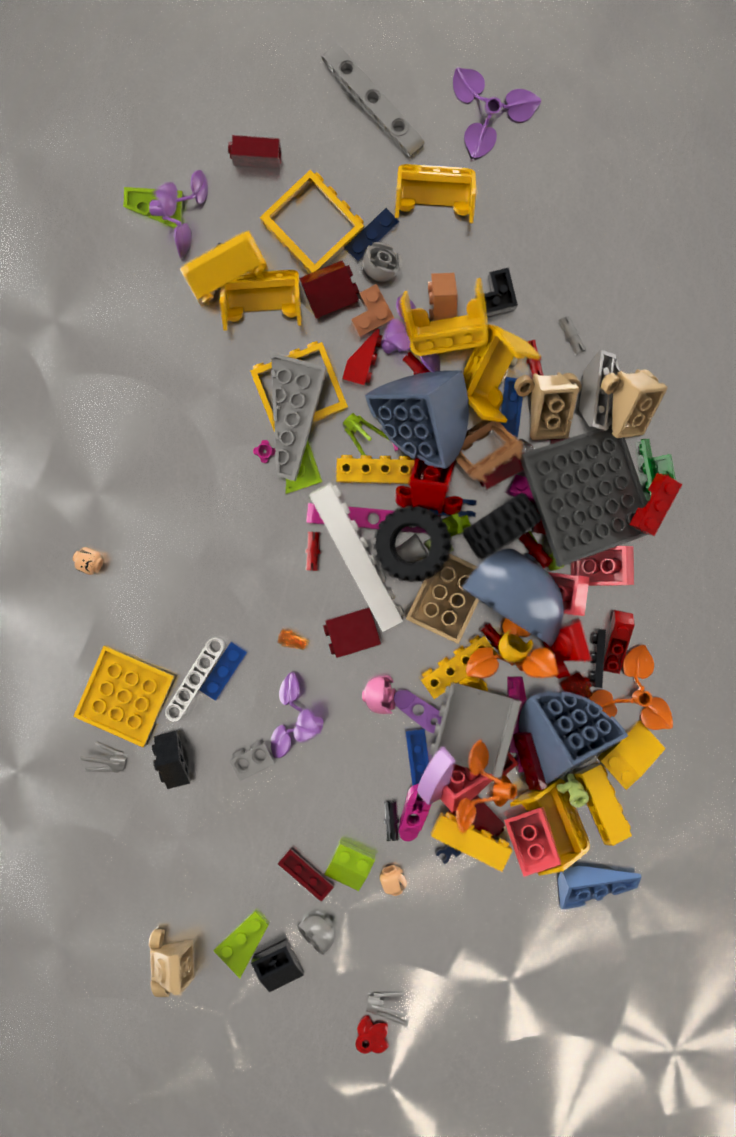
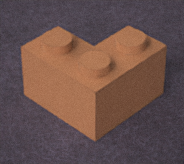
(442, 296)
(376, 315)

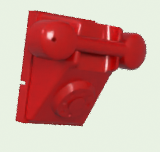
(429, 489)
(569, 646)

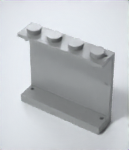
(473, 716)

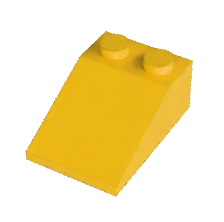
(632, 755)

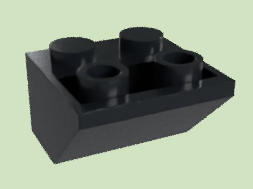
(276, 966)

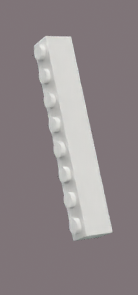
(354, 552)

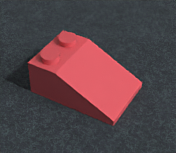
(607, 567)
(573, 592)
(461, 786)
(533, 841)

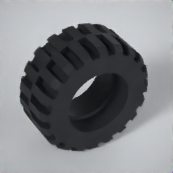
(501, 526)
(387, 536)

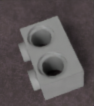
(255, 765)

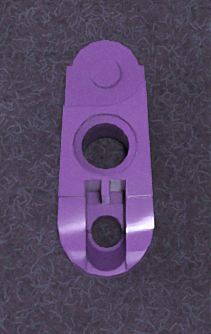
(407, 700)

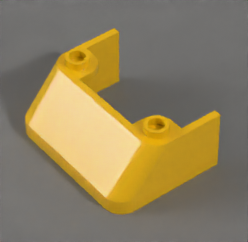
(436, 187)
(223, 265)
(261, 292)
(450, 333)
(487, 368)
(563, 820)

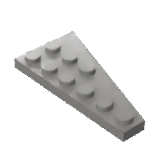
(295, 400)

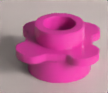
(264, 446)

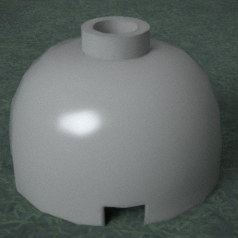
(381, 262)
(318, 933)

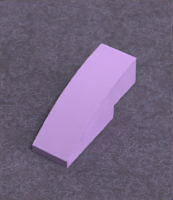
(436, 776)

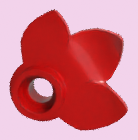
(373, 1034)

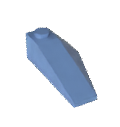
(587, 883)

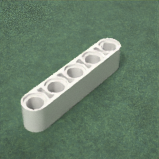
(192, 688)

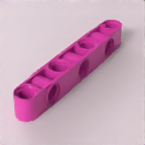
(360, 515)

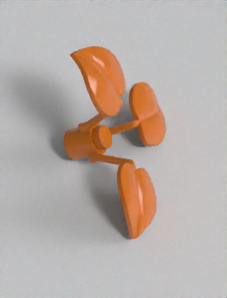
(538, 665)
(656, 712)
(502, 790)

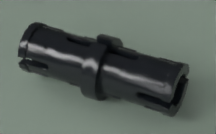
(391, 821)

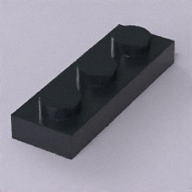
(597, 657)

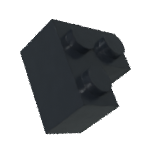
(502, 293)
(170, 760)

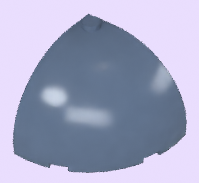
(424, 414)
(519, 592)
(567, 731)

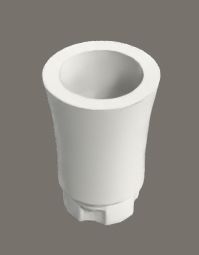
(412, 550)

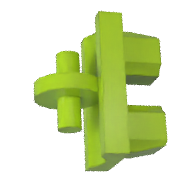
(456, 524)

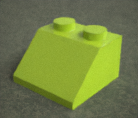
(350, 865)

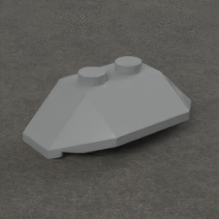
(594, 402)

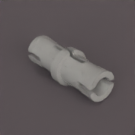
(572, 334)

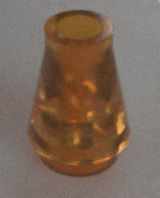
(290, 639)

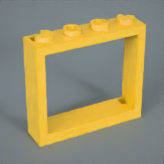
(281, 236)
(297, 354)

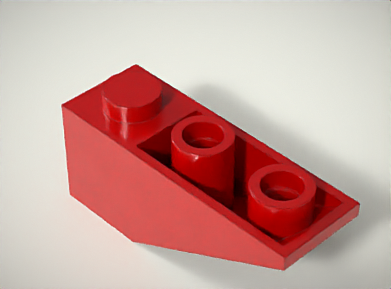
(359, 363)
(618, 640)

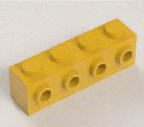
(374, 470)
(453, 668)
(604, 805)
(472, 842)

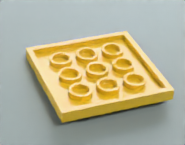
(124, 696)

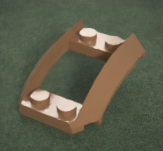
(504, 454)

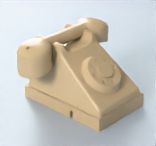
(634, 401)
(551, 403)
(170, 965)

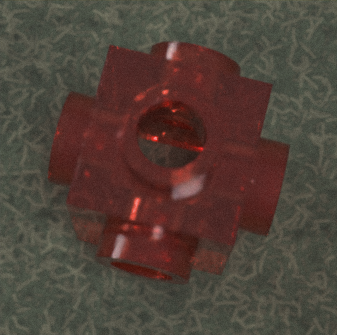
(577, 685)

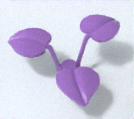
(479, 137)
(166, 206)
(397, 339)
(306, 725)

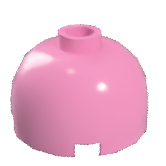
(379, 695)

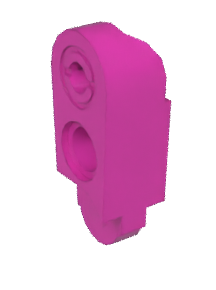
(410, 826)

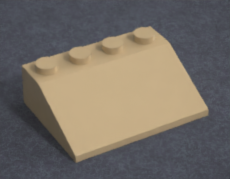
(443, 603)

